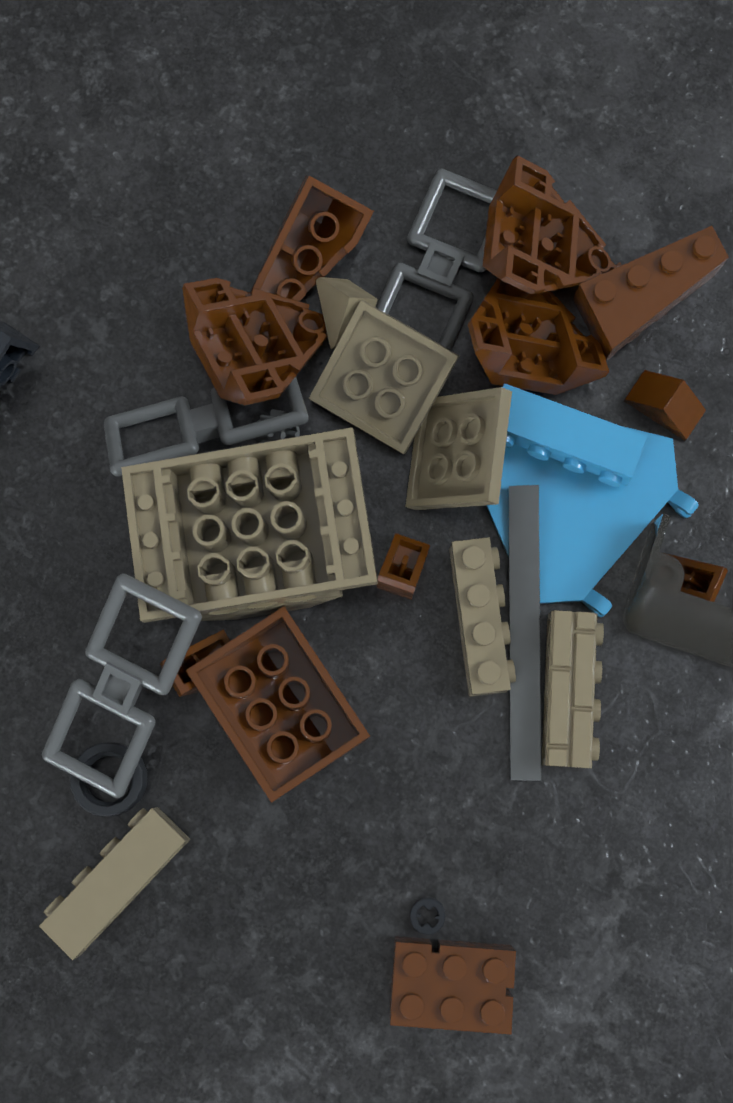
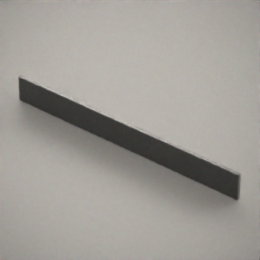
(525, 633)

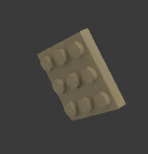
(383, 376)
(460, 451)

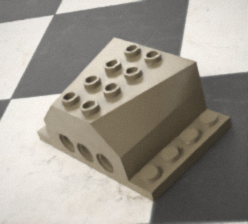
(251, 527)

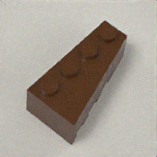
(644, 290)

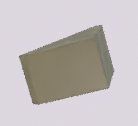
(338, 303)

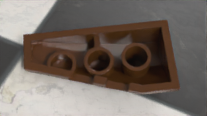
(311, 240)

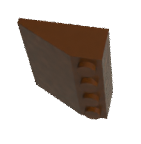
(278, 704)

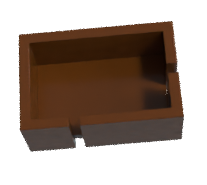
(452, 988)

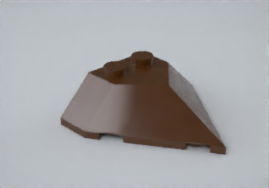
(538, 237)
(250, 340)
(533, 342)

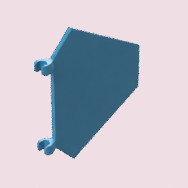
(587, 521)

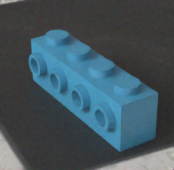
(573, 438)

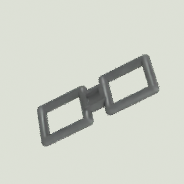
(441, 259)
(197, 426)
(121, 685)

